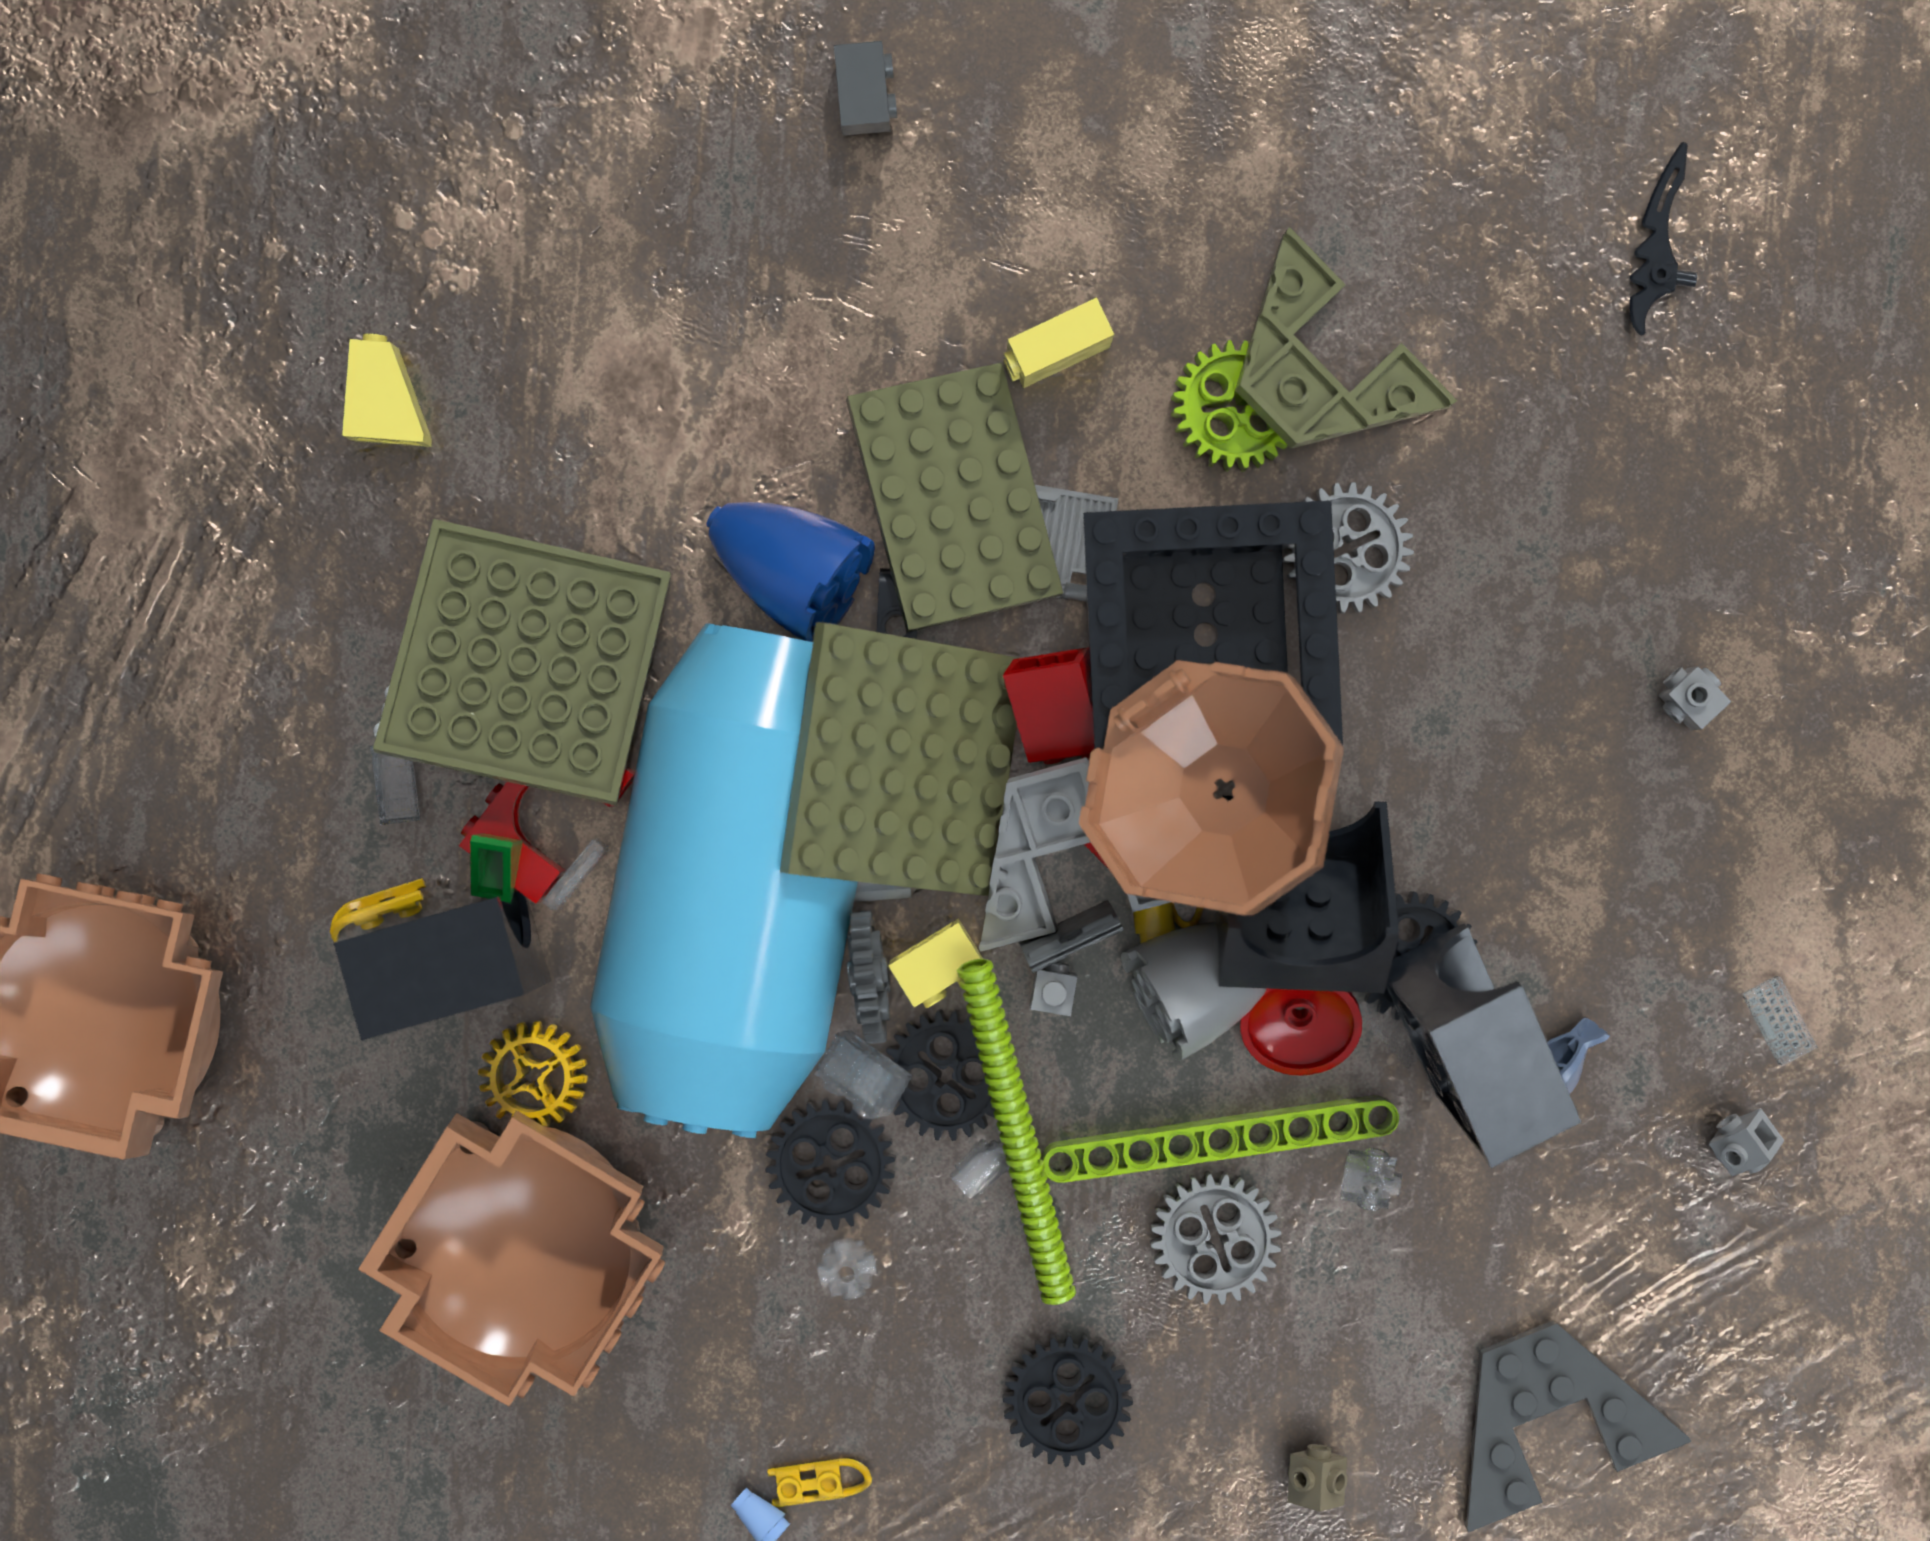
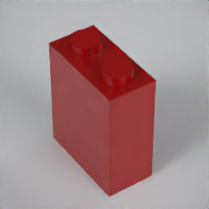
(1052, 704)

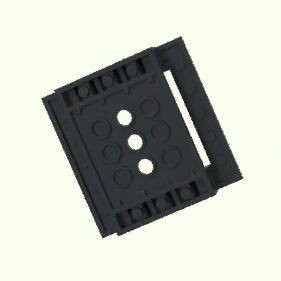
(1144, 610)

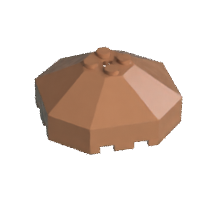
(1157, 778)

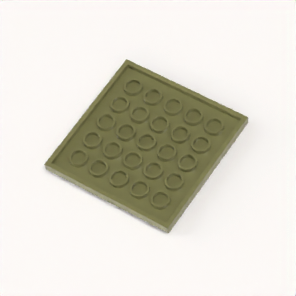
(523, 662)
(900, 762)

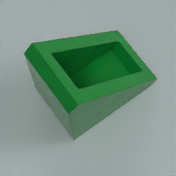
(494, 866)

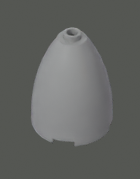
(1181, 990)

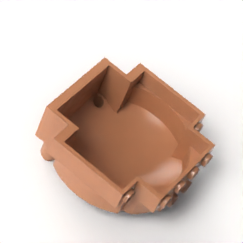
(101, 1017)
(514, 1257)

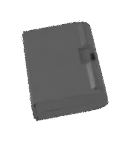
(1071, 936)

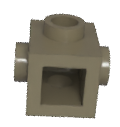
(1317, 1478)

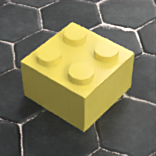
(933, 964)

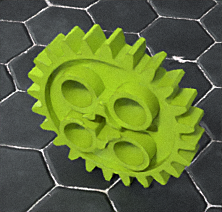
(1242, 440)

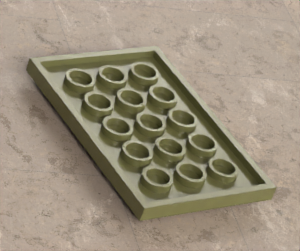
(954, 496)

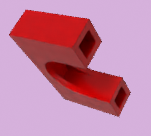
(535, 870)

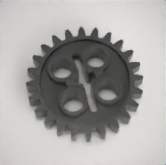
(868, 977)

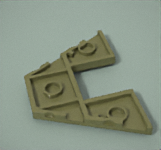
(1295, 389)

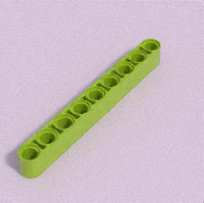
(1239, 1144)

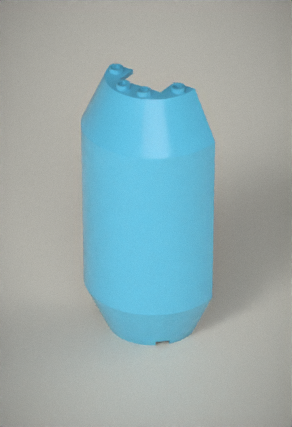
(710, 956)

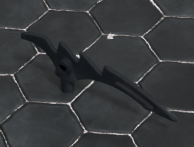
(1660, 271)

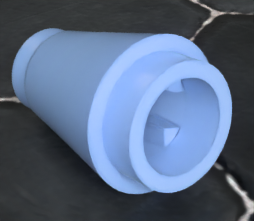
(759, 1516)

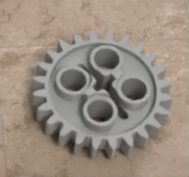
(1362, 580)
(1182, 1250)

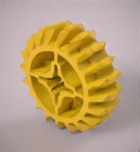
(563, 1056)

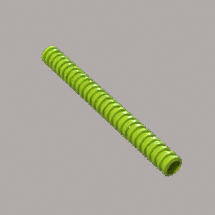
(1016, 1131)

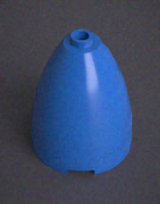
(791, 562)

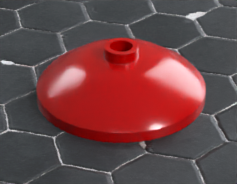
(1302, 1039)

